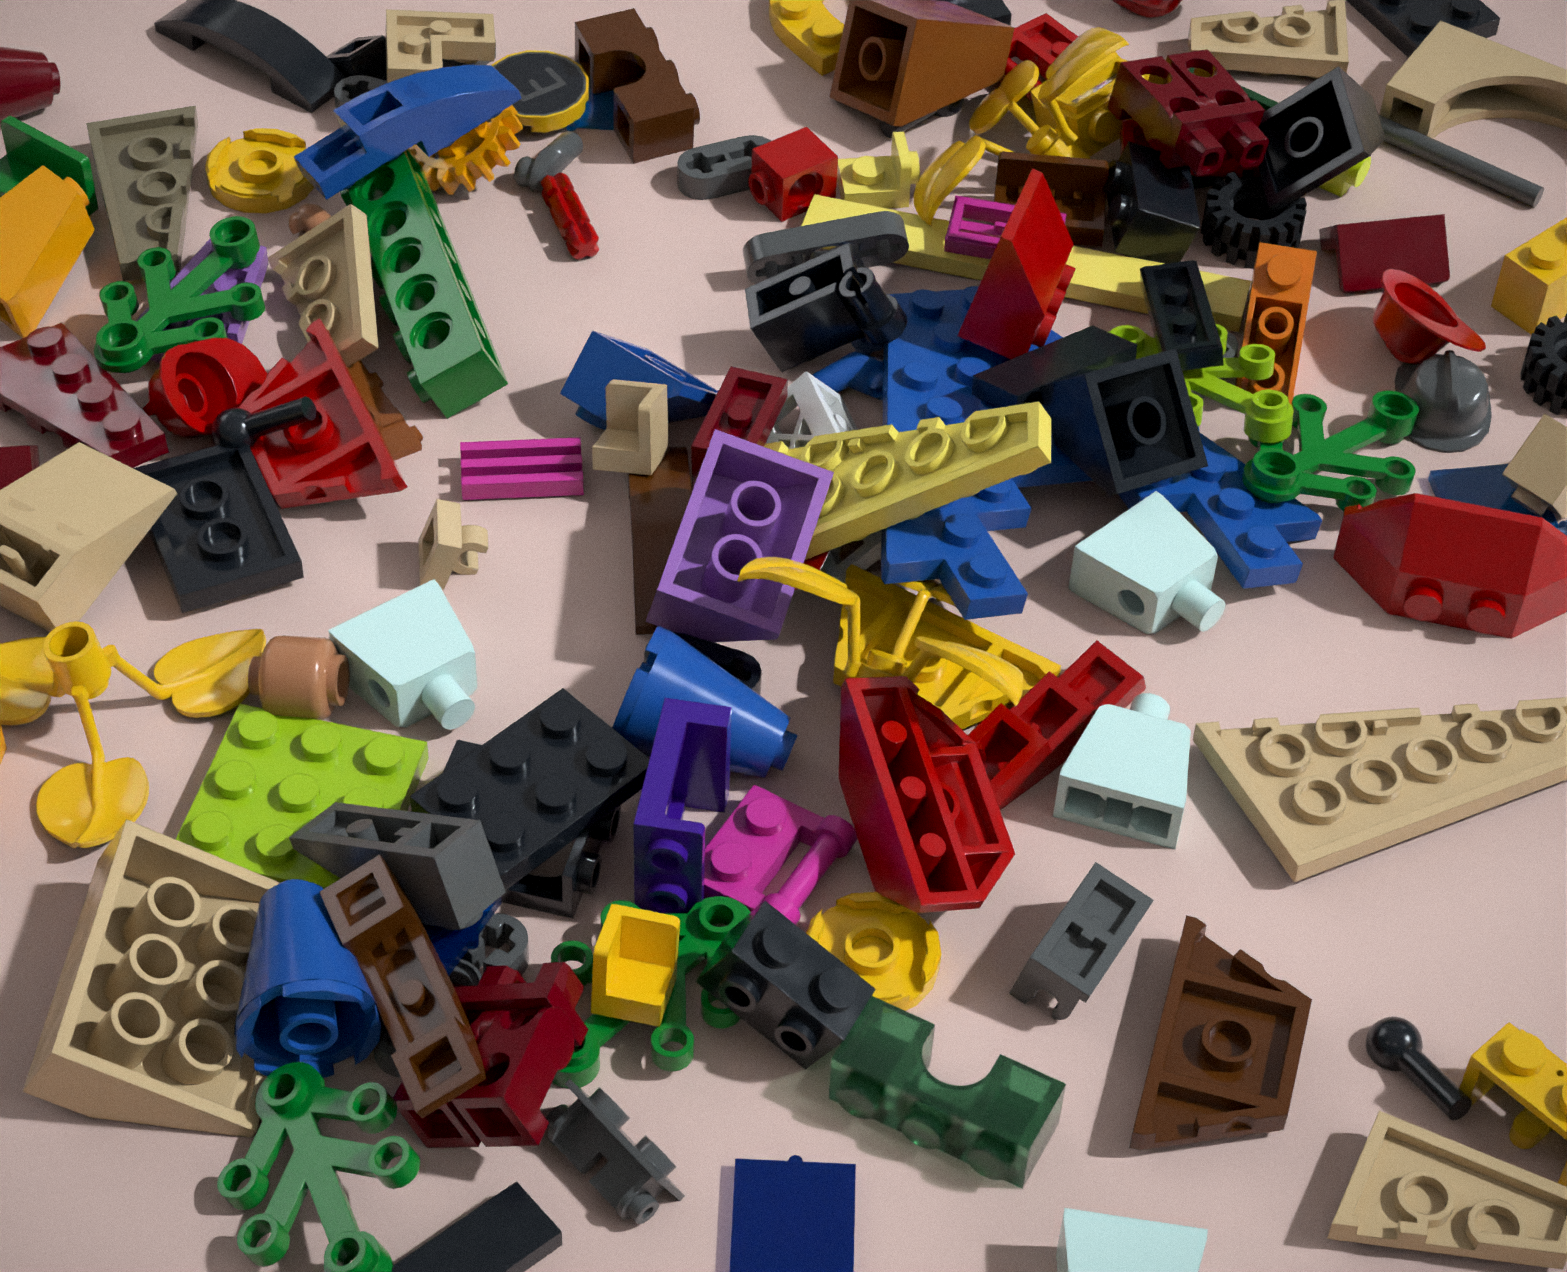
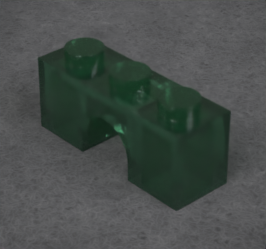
(991, 1124)

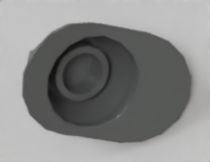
(1450, 402)

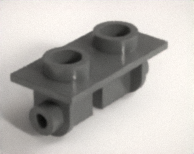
(633, 1171)

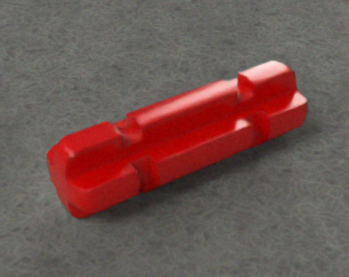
(569, 216)

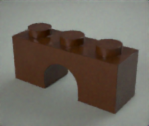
(650, 105)

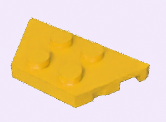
(941, 682)

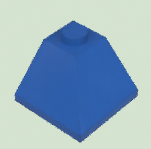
(611, 358)

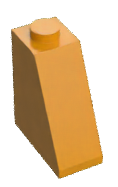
(40, 241)

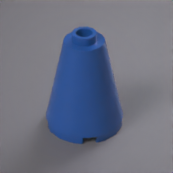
(684, 673)
(302, 987)

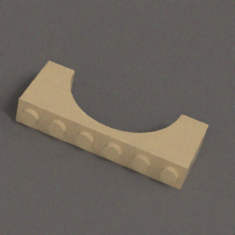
(1471, 78)

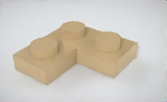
(423, 38)

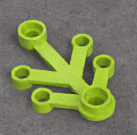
(1266, 412)

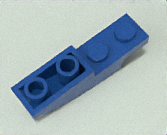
(417, 109)

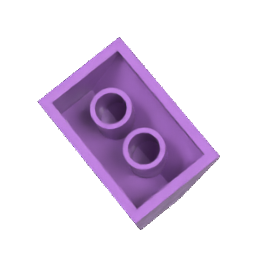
(740, 509)

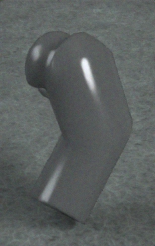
(549, 161)

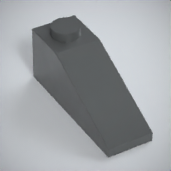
(435, 858)

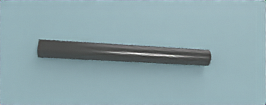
(1461, 163)

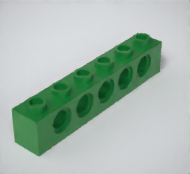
(425, 288)

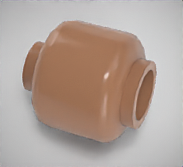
(300, 677)

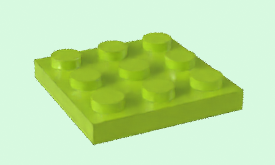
(281, 775)

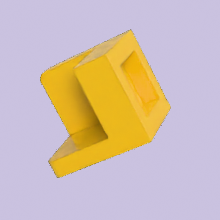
(635, 965)

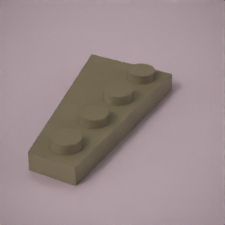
(145, 181)

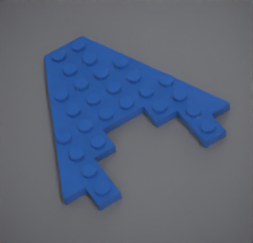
(931, 376)

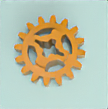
(472, 154)

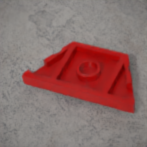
(338, 451)

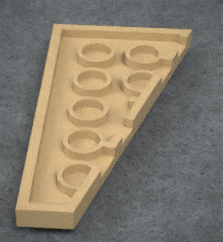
(1381, 775)

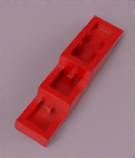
(1042, 730)

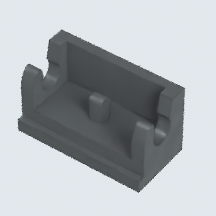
(1083, 941)

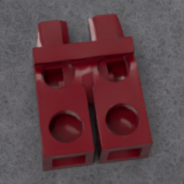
(1190, 115)
(523, 1041)

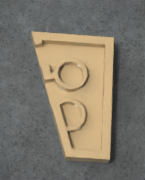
(1279, 44)
(331, 279)
(1449, 1200)

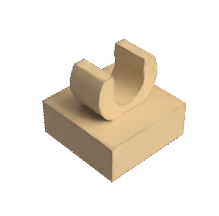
(448, 545)

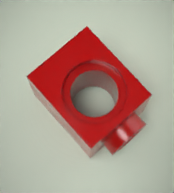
(791, 171)

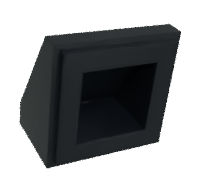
(362, 57)

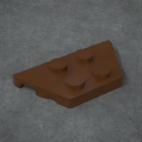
(1221, 1048)

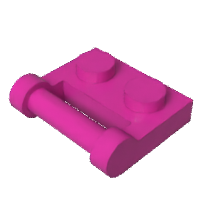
(758, 843)

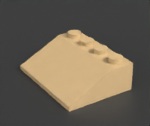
(155, 992)

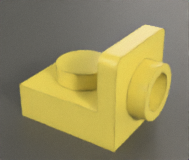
(880, 179)

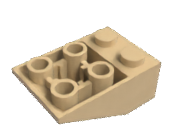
(71, 532)

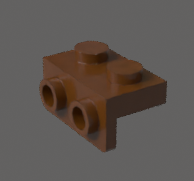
(1073, 183)

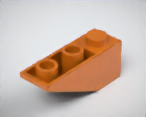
(1278, 312)

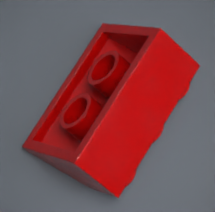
(1024, 277)

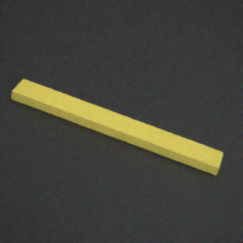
(1098, 275)

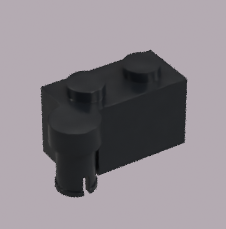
(822, 308)

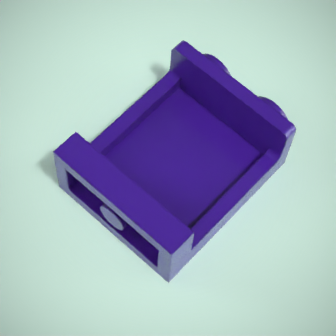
(684, 770)

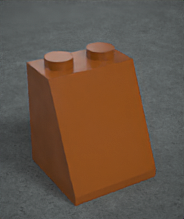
(916, 57)

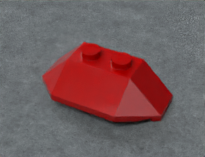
(1456, 563)
(918, 798)

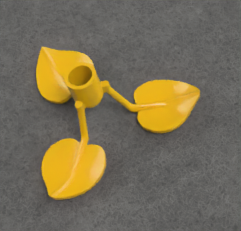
(960, 157)
(881, 664)
(92, 801)

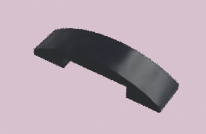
(294, 64)

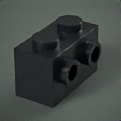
(1150, 206)
(785, 985)

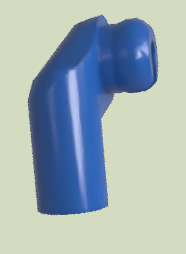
(854, 371)

